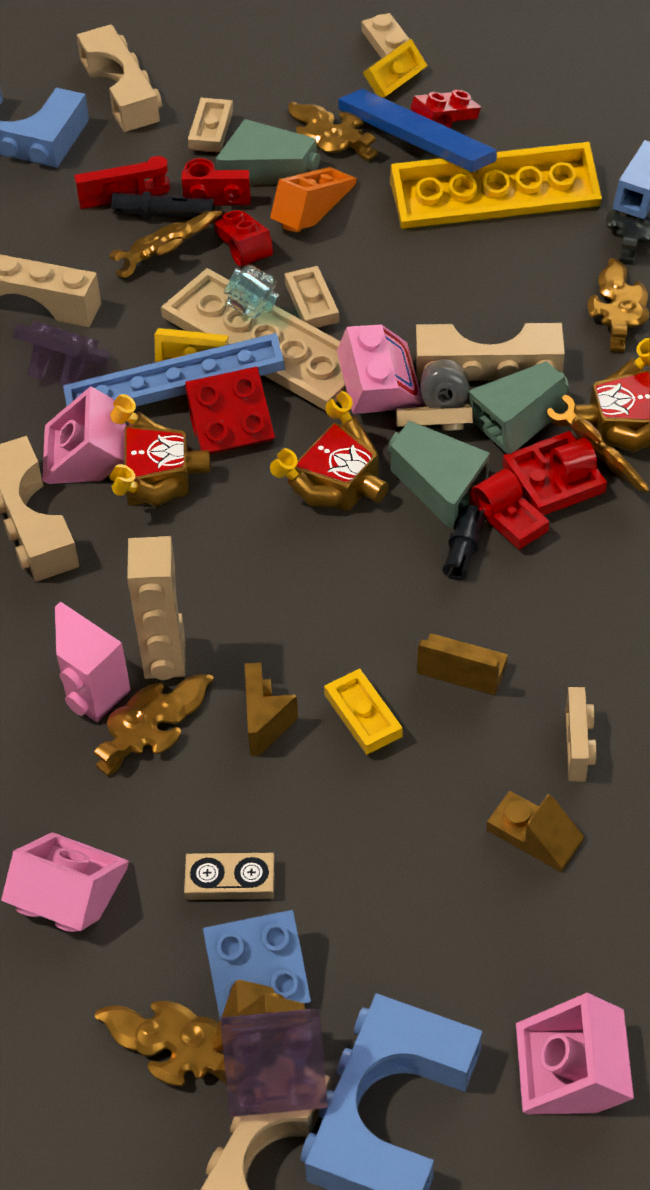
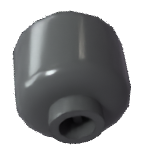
(444, 384)

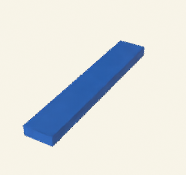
(418, 130)

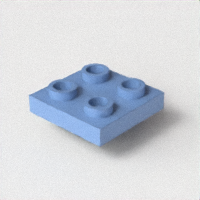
(259, 952)

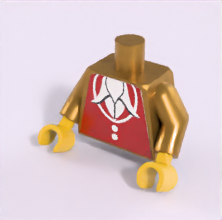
(622, 404)
(154, 458)
(337, 466)

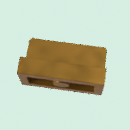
(461, 663)

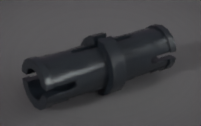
(463, 542)

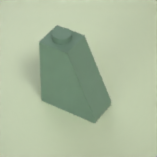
(268, 153)
(517, 405)
(437, 469)

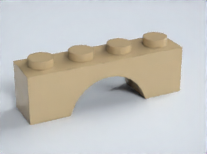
(132, 97)
(66, 292)
(490, 361)
(43, 539)
(155, 607)
(250, 1135)

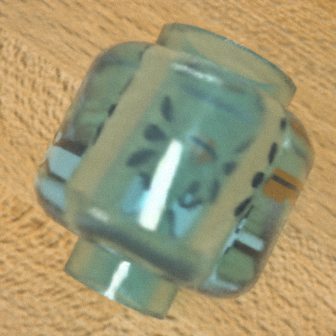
(251, 291)

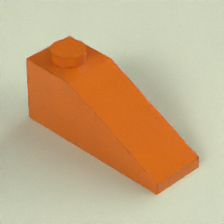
(308, 197)

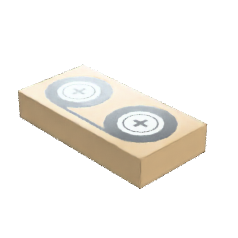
(229, 876)

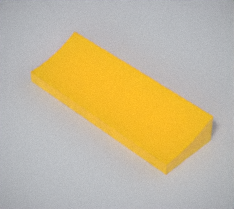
(511, 186)

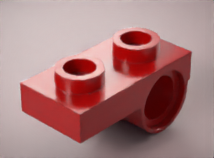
(446, 107)
(225, 186)
(246, 237)
(507, 510)

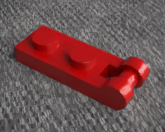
(98, 186)

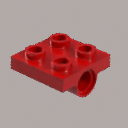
(229, 411)
(556, 472)

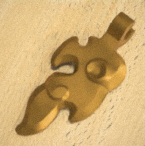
(332, 136)
(161, 242)
(627, 305)
(608, 455)
(138, 720)
(172, 1029)

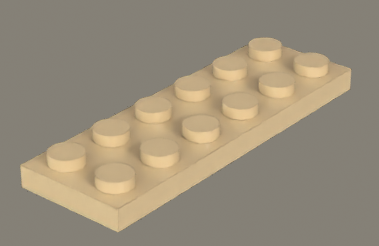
(307, 352)

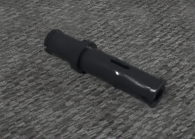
(165, 206)

